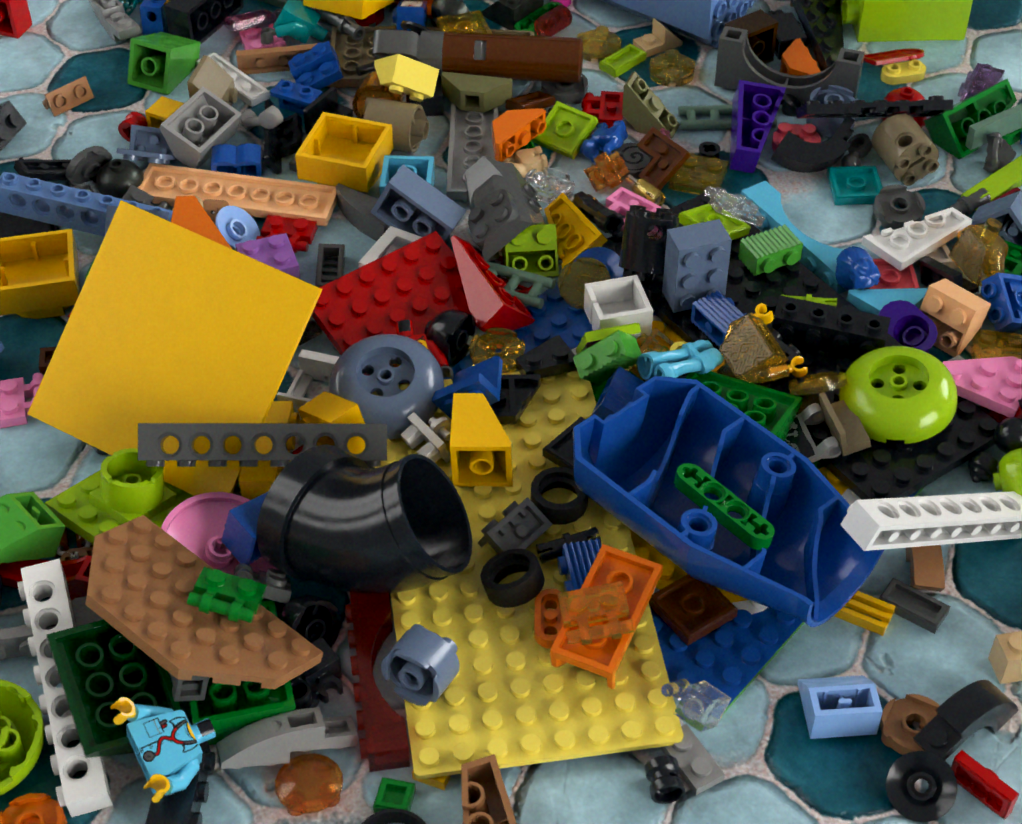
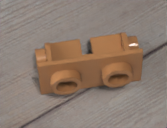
(68, 96)

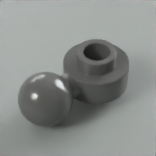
(859, 148)

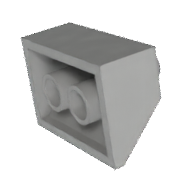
(199, 126)

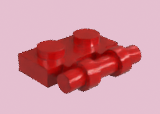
(609, 104)
(299, 231)

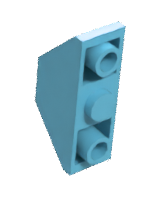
(873, 300)

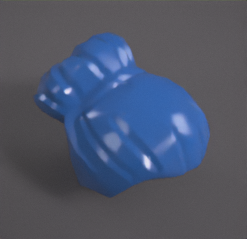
(856, 269)

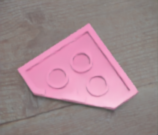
(989, 382)

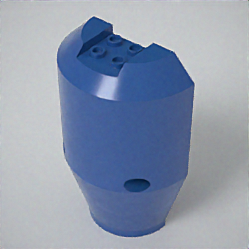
(631, 470)

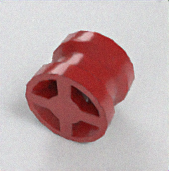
(132, 118)

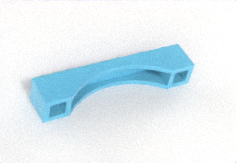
(815, 255)

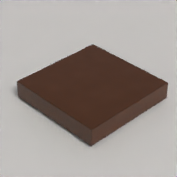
(692, 608)

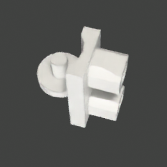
(432, 435)

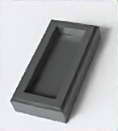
(915, 605)

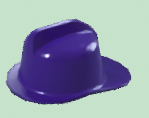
(910, 325)

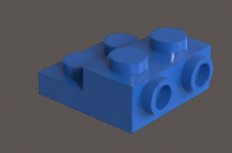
(316, 67)
(1005, 296)

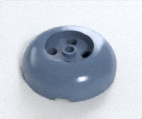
(392, 405)

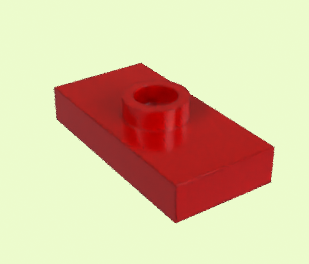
(984, 784)

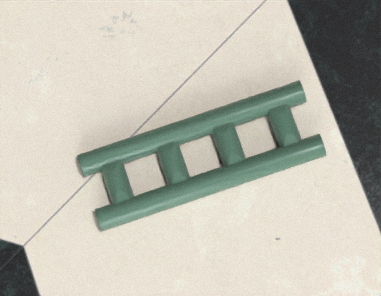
(712, 110)
(516, 275)

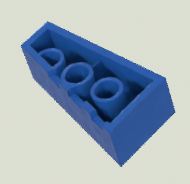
(241, 530)

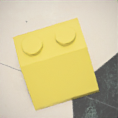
(407, 76)

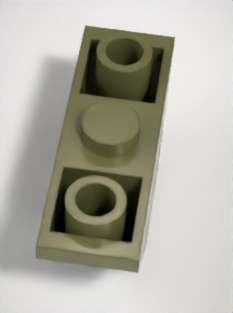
(476, 91)
(644, 108)

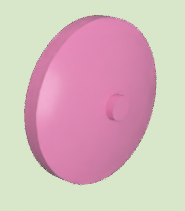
(200, 527)

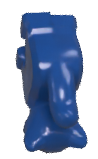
(604, 139)

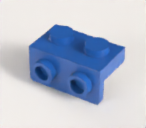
(294, 96)

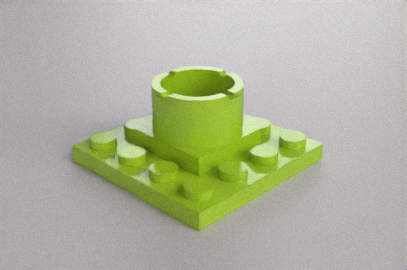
(116, 495)

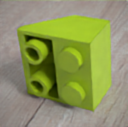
(534, 251)

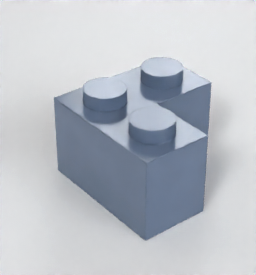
(1008, 212)

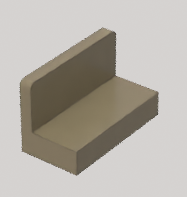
(844, 426)

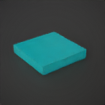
(854, 184)

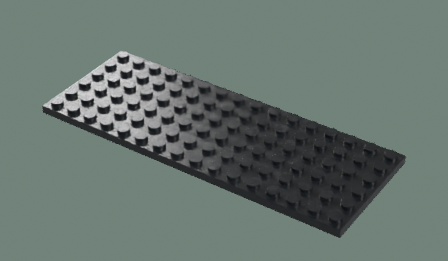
(871, 473)

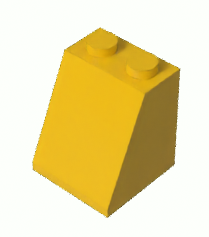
(478, 444)

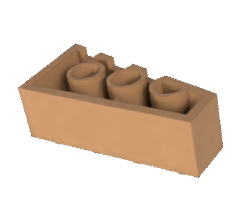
(484, 793)

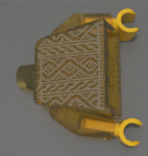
(980, 251)
(753, 351)

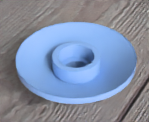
(236, 225)

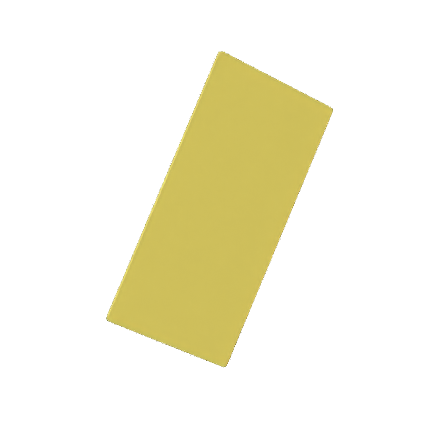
(506, 689)

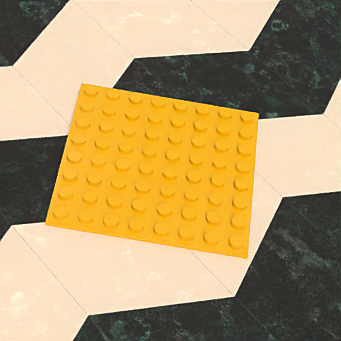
(172, 337)

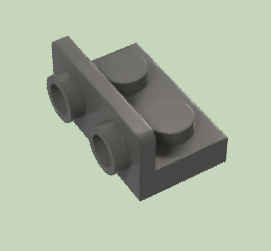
(517, 529)

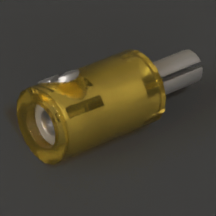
(646, 190)

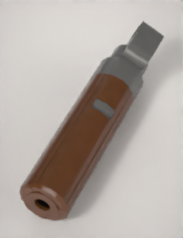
(487, 54)

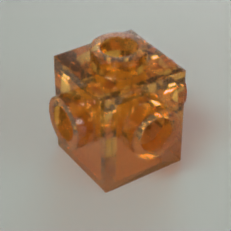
(606, 171)

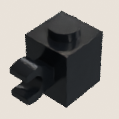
(325, 674)

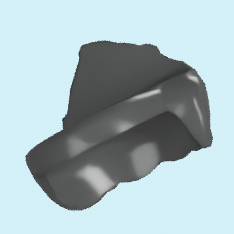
(998, 153)

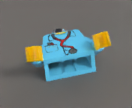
(164, 744)

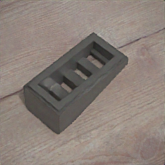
(329, 251)

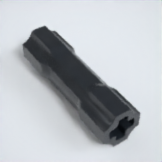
(600, 215)

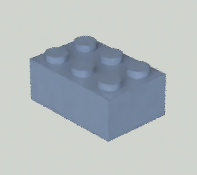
(417, 206)
(695, 263)

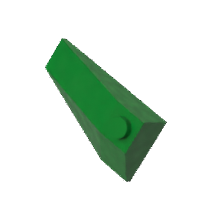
(951, 128)

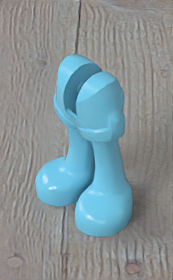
(692, 357)

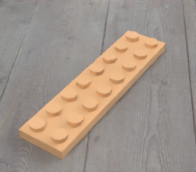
(251, 193)

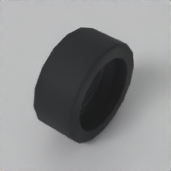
(558, 478)
(516, 592)

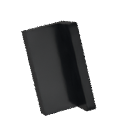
(325, 103)
(934, 271)

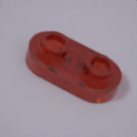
(553, 21)

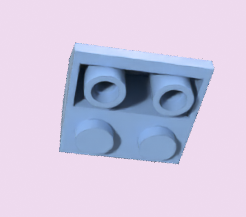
(840, 706)

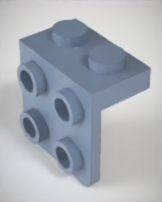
(147, 145)

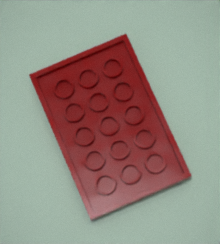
(400, 286)

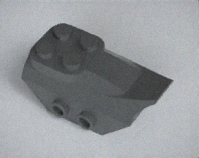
(499, 205)

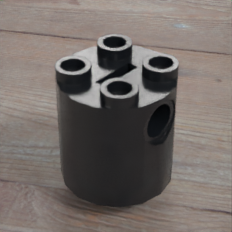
(642, 250)

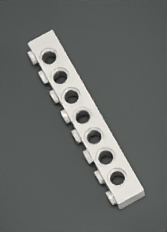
(934, 520)
(93, 789)

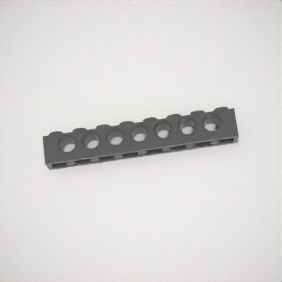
(153, 435)

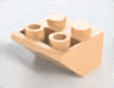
(955, 313)

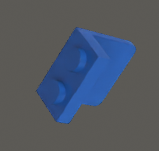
(479, 378)

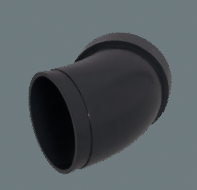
(364, 525)

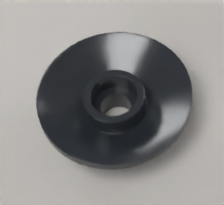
(926, 805)

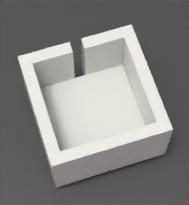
(617, 304)

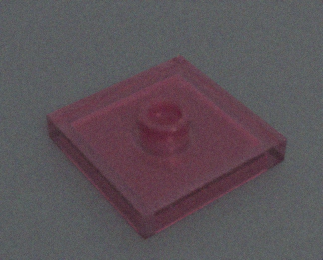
(249, 20)

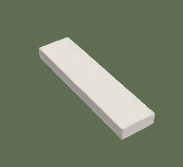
(248, 89)

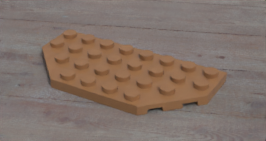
(142, 591)

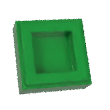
(394, 795)

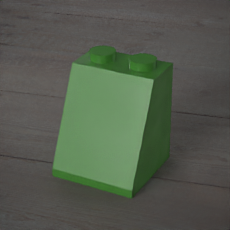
(161, 61)

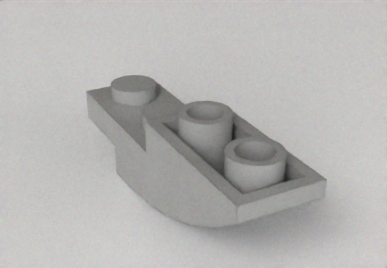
(114, 19)
(273, 738)

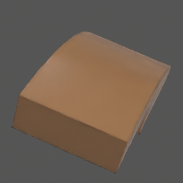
(926, 567)

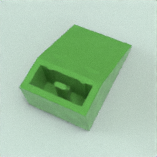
(27, 528)

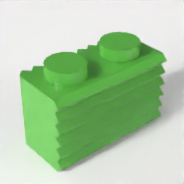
(770, 250)
(604, 357)

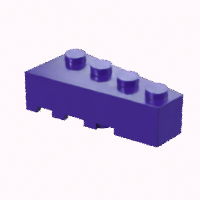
(752, 119)

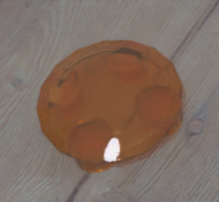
(309, 784)

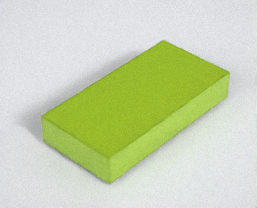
(622, 60)

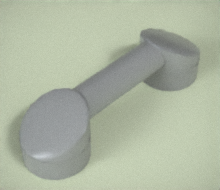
(268, 118)

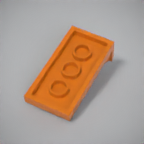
(639, 582)

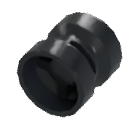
(666, 784)

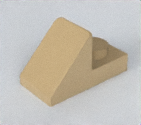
(657, 41)

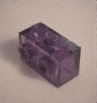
(980, 79)

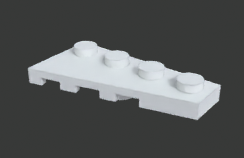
(915, 238)

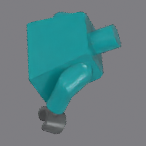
(295, 21)

